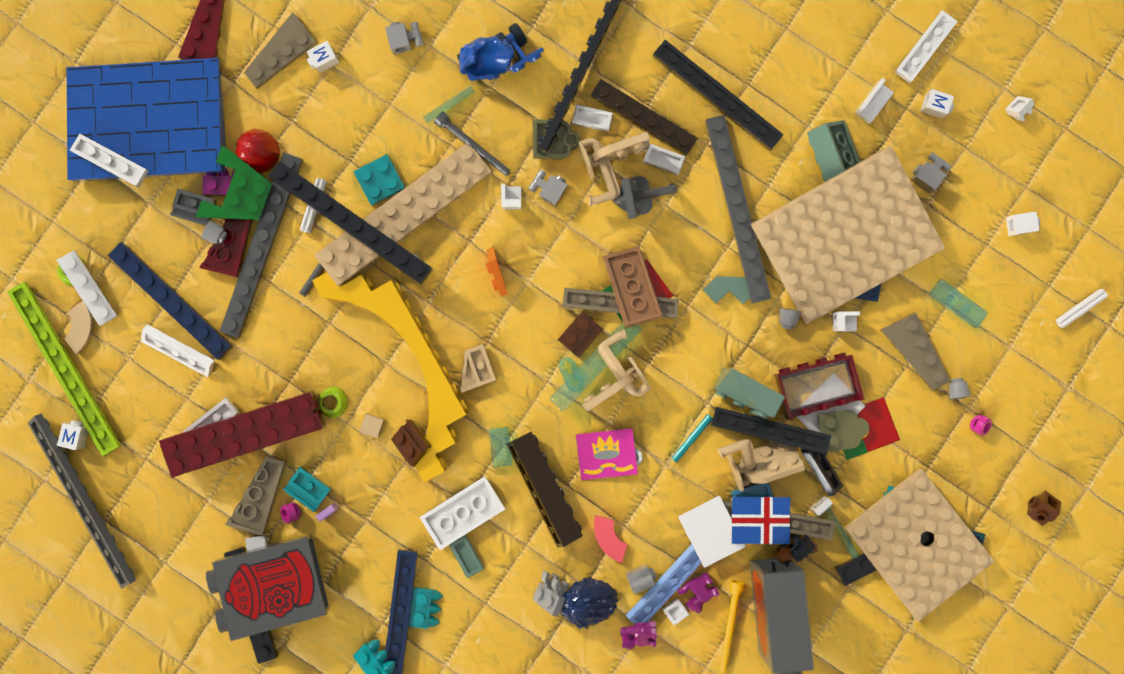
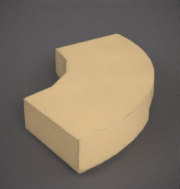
(80, 327)

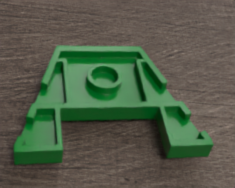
(245, 194)

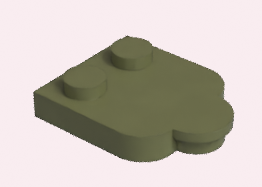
(562, 144)
(844, 429)

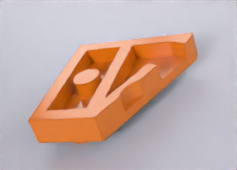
(493, 267)

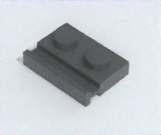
(187, 204)

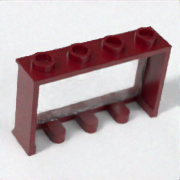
(819, 385)

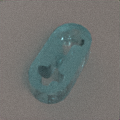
(565, 375)

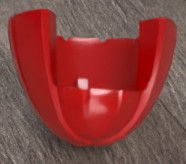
(258, 150)

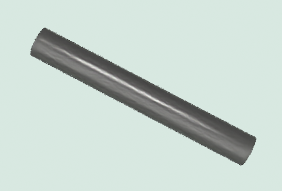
(309, 283)

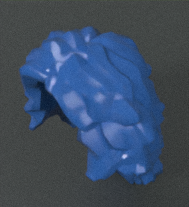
(485, 58)

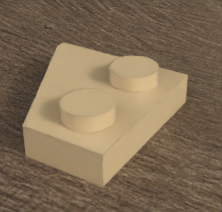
(476, 369)

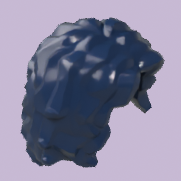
(589, 602)

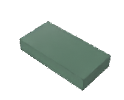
(466, 556)

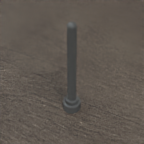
(443, 121)

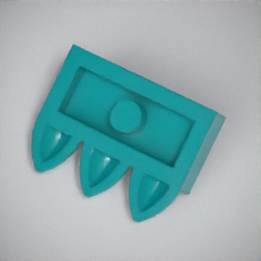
(423, 606)
(371, 661)

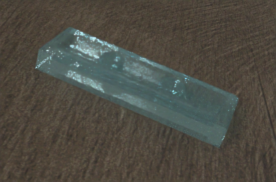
(958, 303)

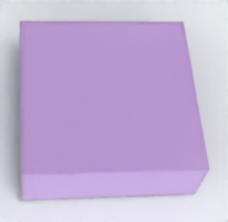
(327, 512)

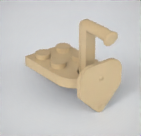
(602, 158)
(624, 377)
(762, 463)

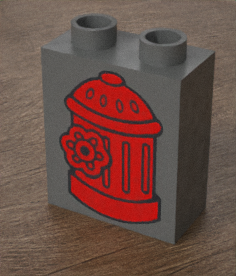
(268, 587)
(781, 616)

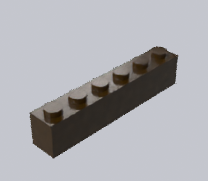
(544, 489)

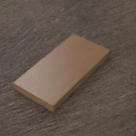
(632, 287)

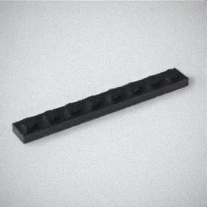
(717, 95)

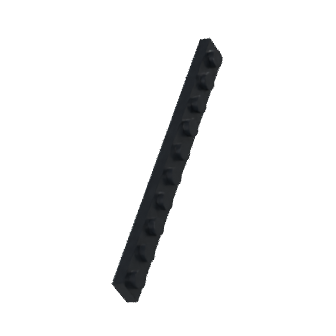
(577, 76)
(350, 223)

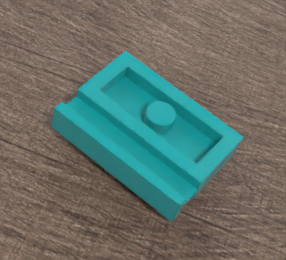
(307, 489)

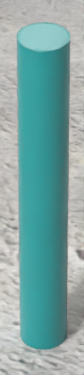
(692, 437)

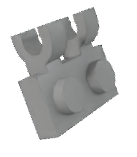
(550, 594)

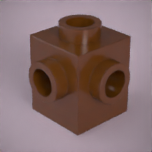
(1044, 508)

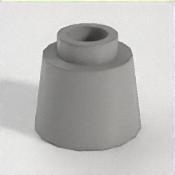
(214, 233)
(788, 318)
(958, 389)

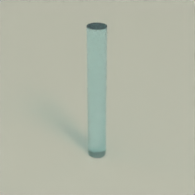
(448, 104)
(841, 533)

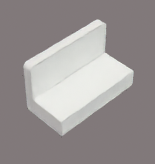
(874, 102)

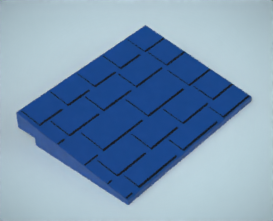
(149, 113)

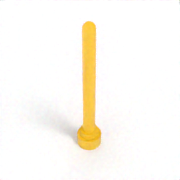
(737, 588)

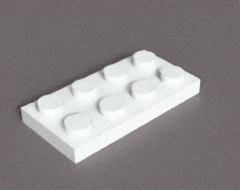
(462, 513)

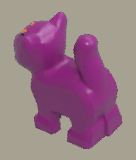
(702, 593)
(643, 635)

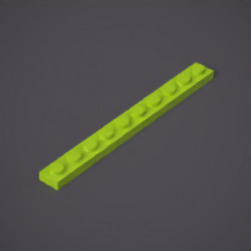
(64, 368)

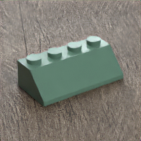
(833, 148)

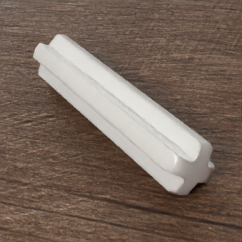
(310, 214)
(1081, 308)

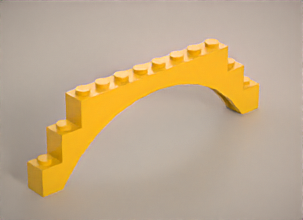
(443, 398)

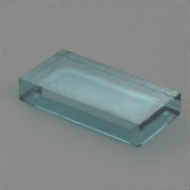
(500, 453)

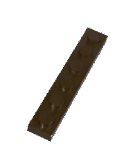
(643, 117)

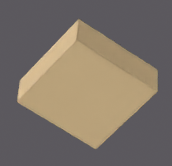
(371, 425)

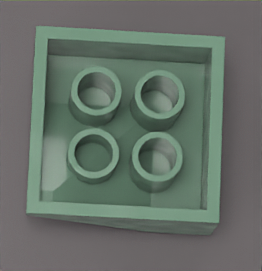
(748, 392)

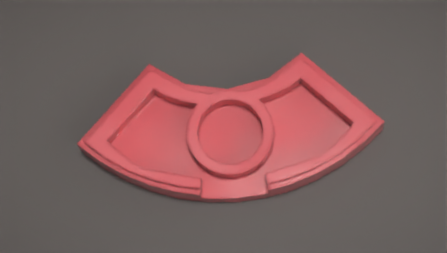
(607, 538)

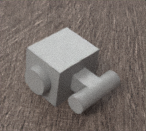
(400, 39)
(929, 175)
(551, 190)
(641, 578)

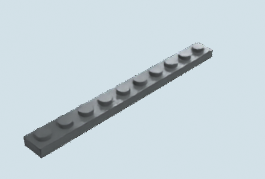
(738, 209)
(258, 253)
(85, 507)

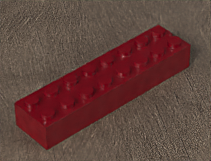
(241, 434)

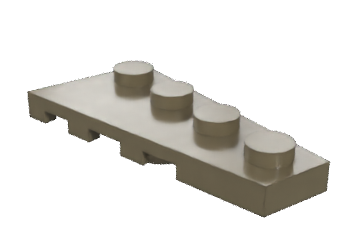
(283, 49)
(917, 349)
(258, 499)

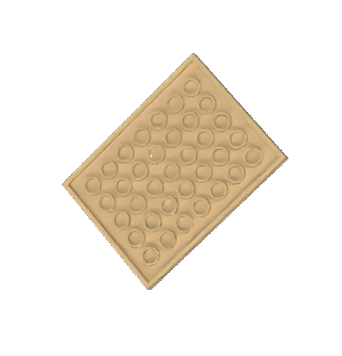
(848, 235)

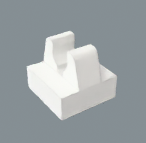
(1020, 107)

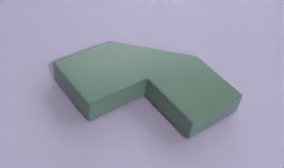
(722, 285)

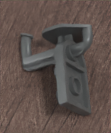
(637, 196)

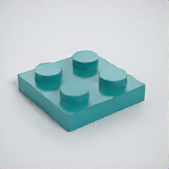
(379, 180)

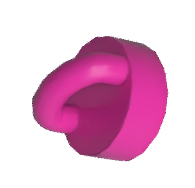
(982, 426)
(290, 512)

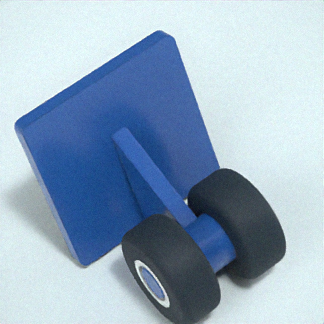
(518, 39)

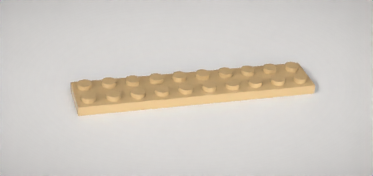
(406, 211)

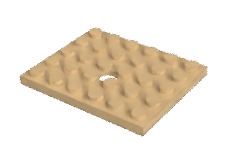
(891, 541)

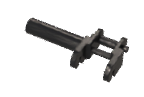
(800, 549)

